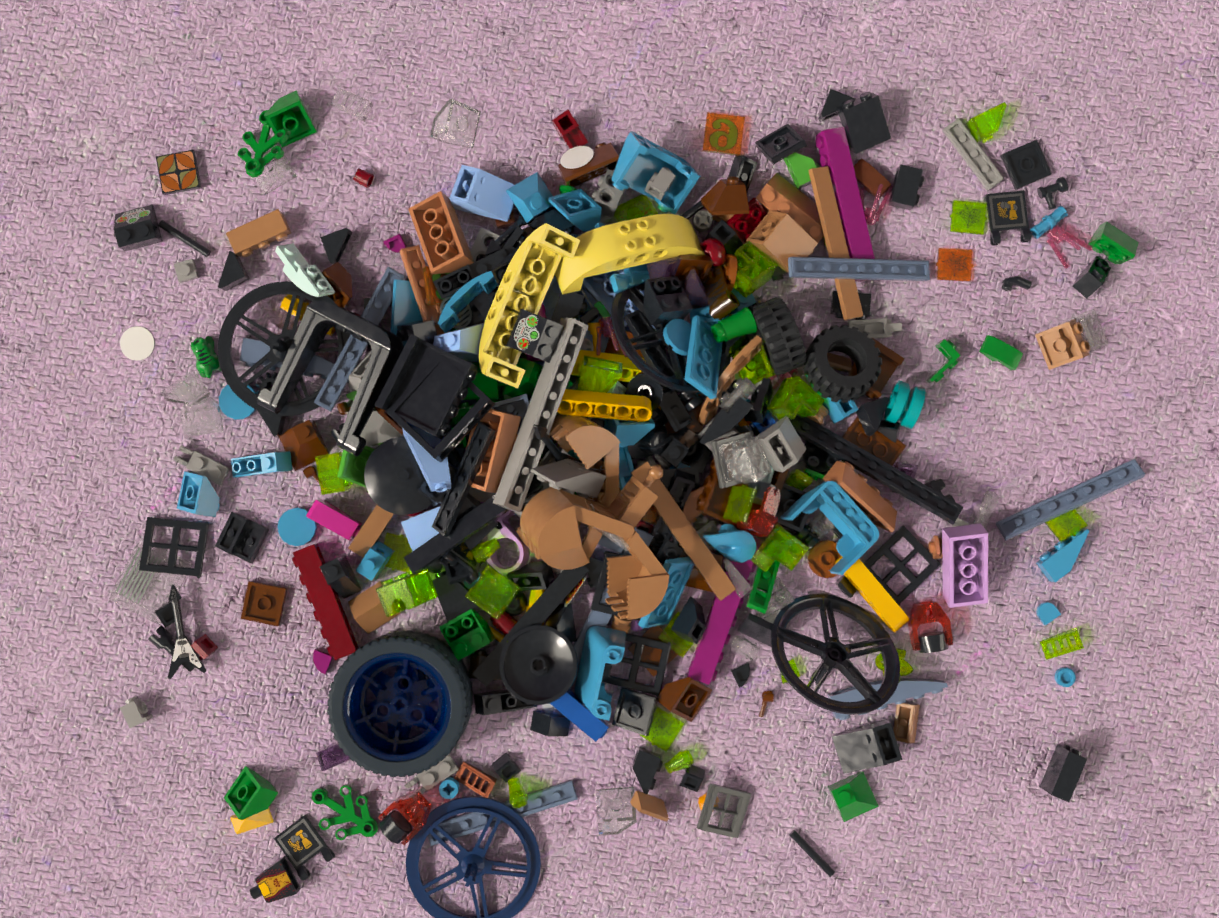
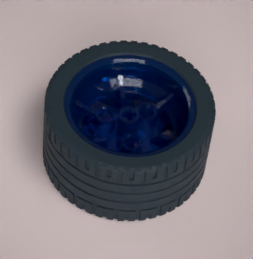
(355, 721)

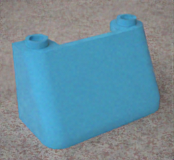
(643, 158)
(600, 647)

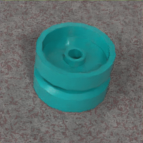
(905, 404)

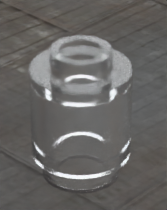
(744, 646)

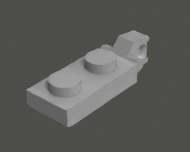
(876, 327)

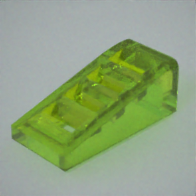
(798, 479)
(1064, 650)

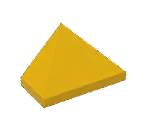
(252, 822)

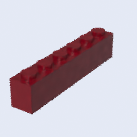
(325, 602)

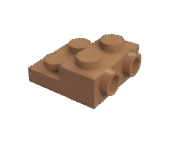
(1063, 344)

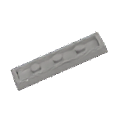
(973, 154)

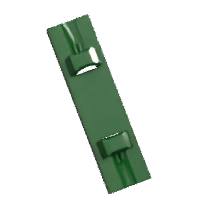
(764, 581)

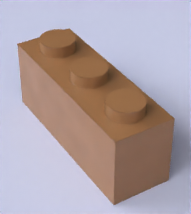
(259, 233)

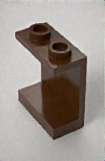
(890, 362)

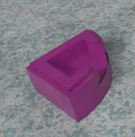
(395, 243)
(322, 661)

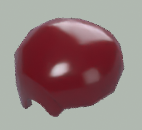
(715, 250)

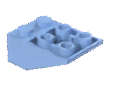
(481, 194)

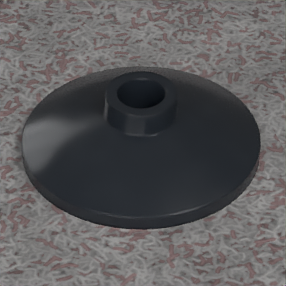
(638, 386)

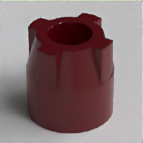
(363, 178)

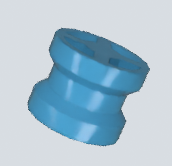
(449, 783)

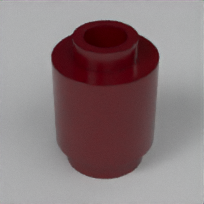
(505, 622)

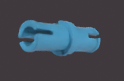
(1048, 222)

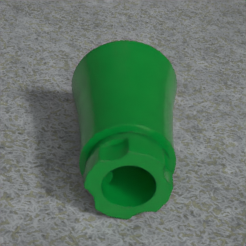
(734, 326)

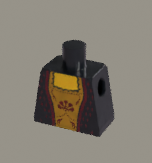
(275, 882)

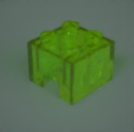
(406, 592)
(493, 592)

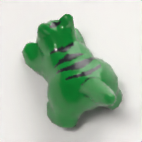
(206, 357)

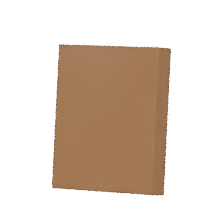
(368, 609)

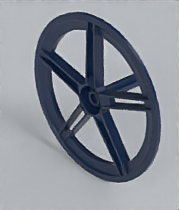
(473, 862)

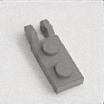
(203, 465)
(434, 775)

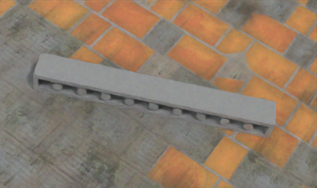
(540, 412)

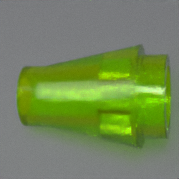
(485, 550)
(680, 761)
(517, 795)

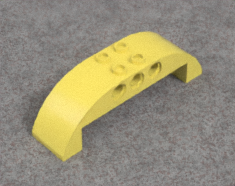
(626, 246)
(521, 288)

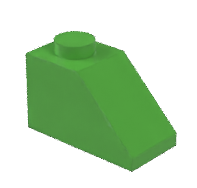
(798, 168)

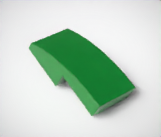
(1002, 352)

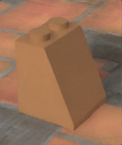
(781, 238)

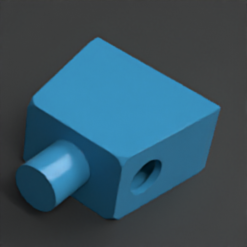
(374, 561)

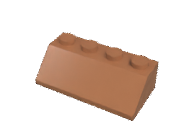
(785, 198)
(440, 234)
(499, 451)
(866, 497)

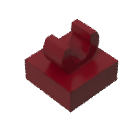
(204, 646)

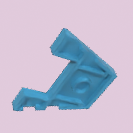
(633, 276)

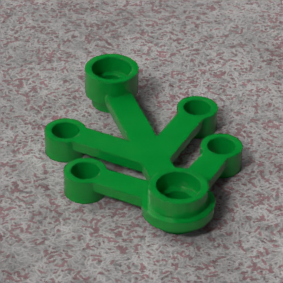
(255, 166)
(346, 814)

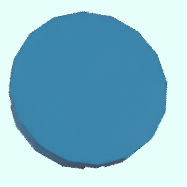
(678, 335)
(233, 406)
(296, 527)

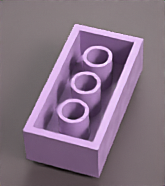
(965, 565)

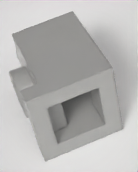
(660, 183)
(135, 712)

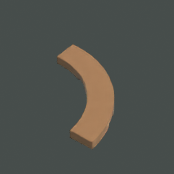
(711, 406)

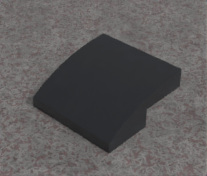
(241, 537)

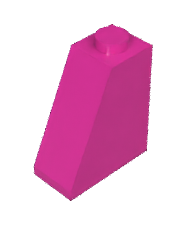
(334, 519)

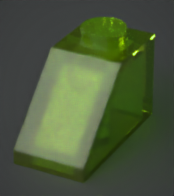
(987, 123)

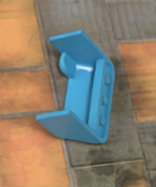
(845, 515)

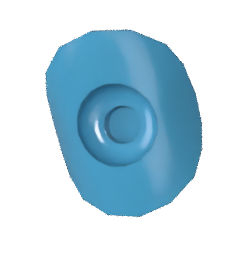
(733, 543)

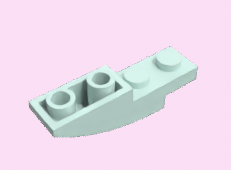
(302, 274)

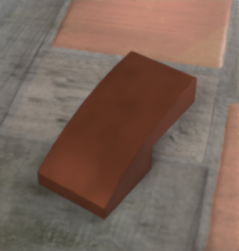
(870, 178)

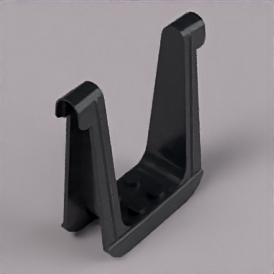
(315, 324)

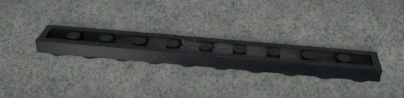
(877, 469)

